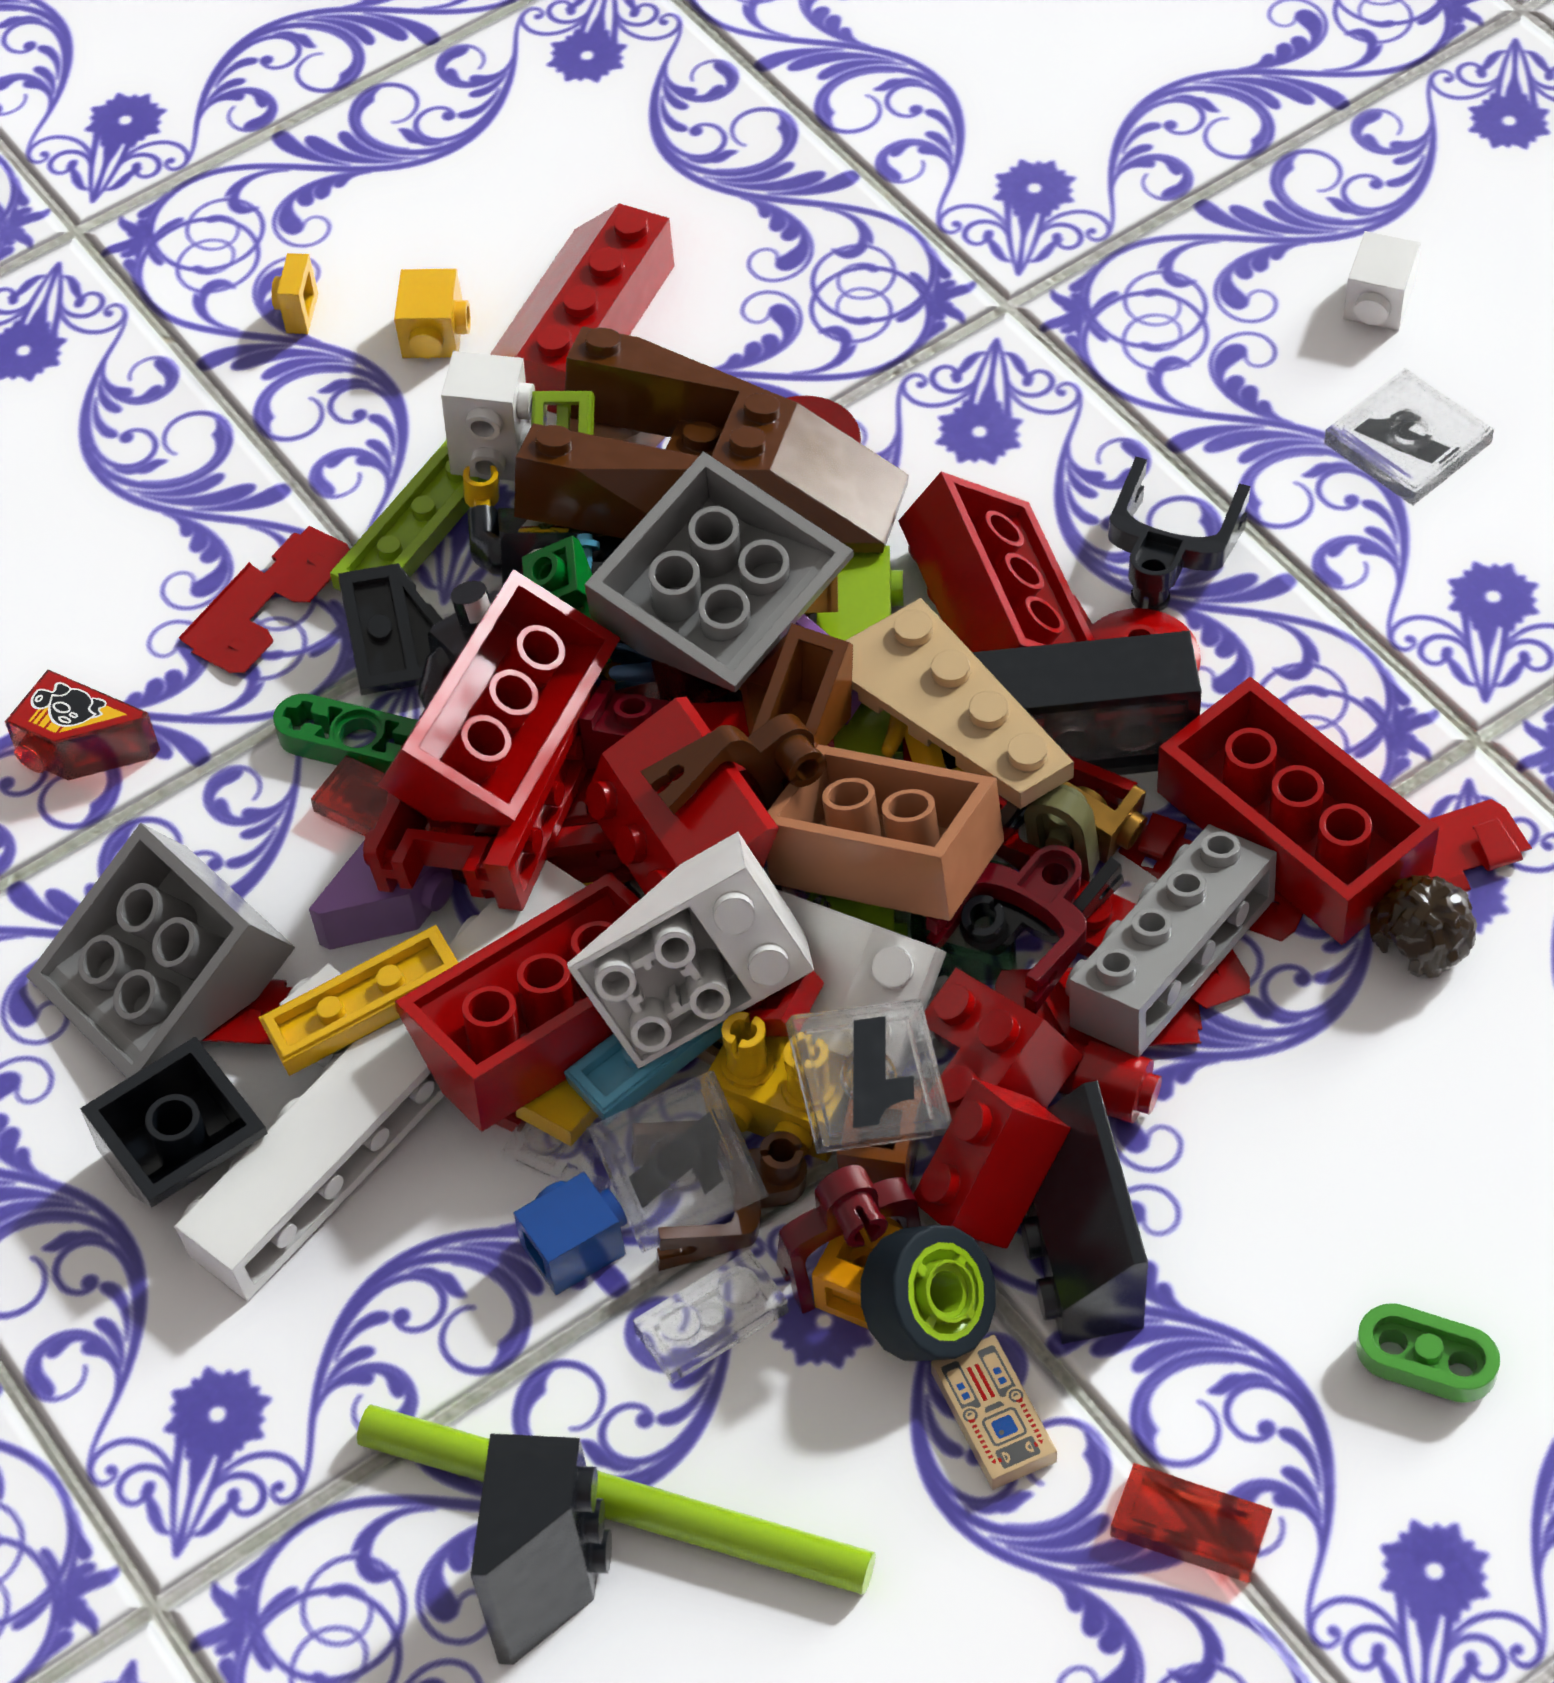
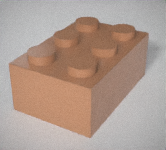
(886, 833)

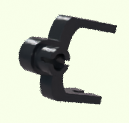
(1161, 555)
(1012, 920)

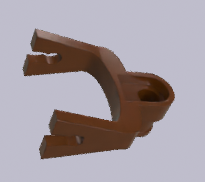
(770, 754)
(784, 1177)

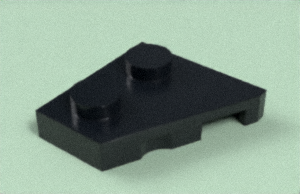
(386, 627)

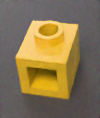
(430, 313)

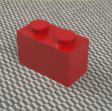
(990, 1163)

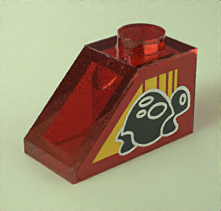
(78, 729)

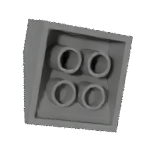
(713, 576)
(157, 954)

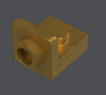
(1117, 826)

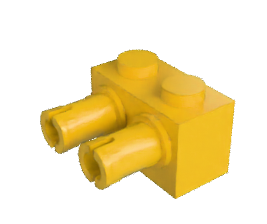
(762, 1081)

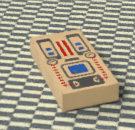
(994, 1413)

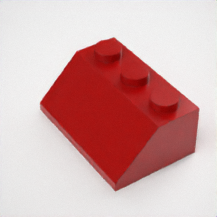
(641, 824)

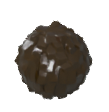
(1426, 922)

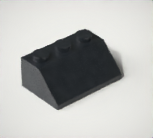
(1087, 1229)
(536, 1539)

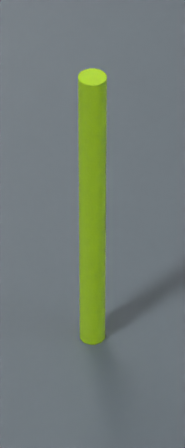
(638, 1505)

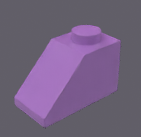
(357, 912)

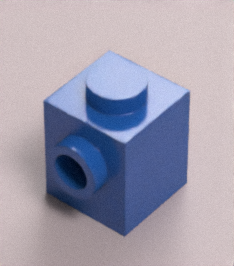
(571, 1231)

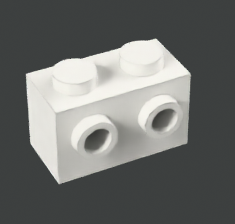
(485, 413)

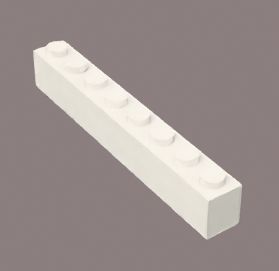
(333, 1132)

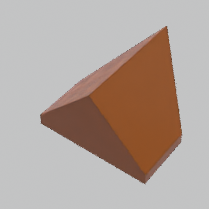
(803, 677)

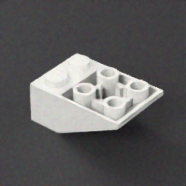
(693, 952)

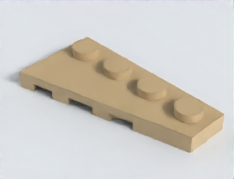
(950, 699)

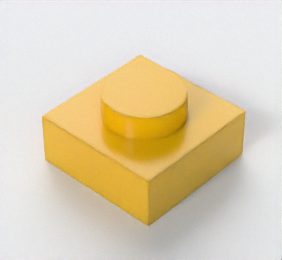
(295, 293)

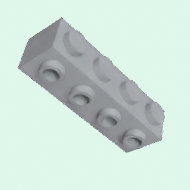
(1171, 940)

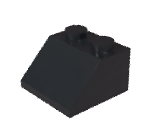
(171, 1123)

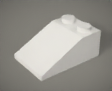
(862, 960)

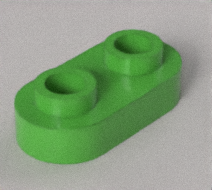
(1429, 1350)

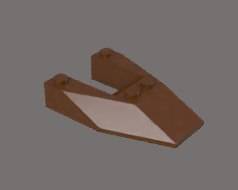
(763, 437)

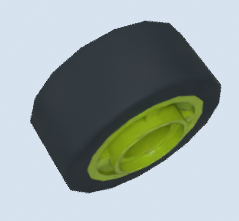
(928, 1293)

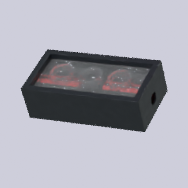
(1104, 696)

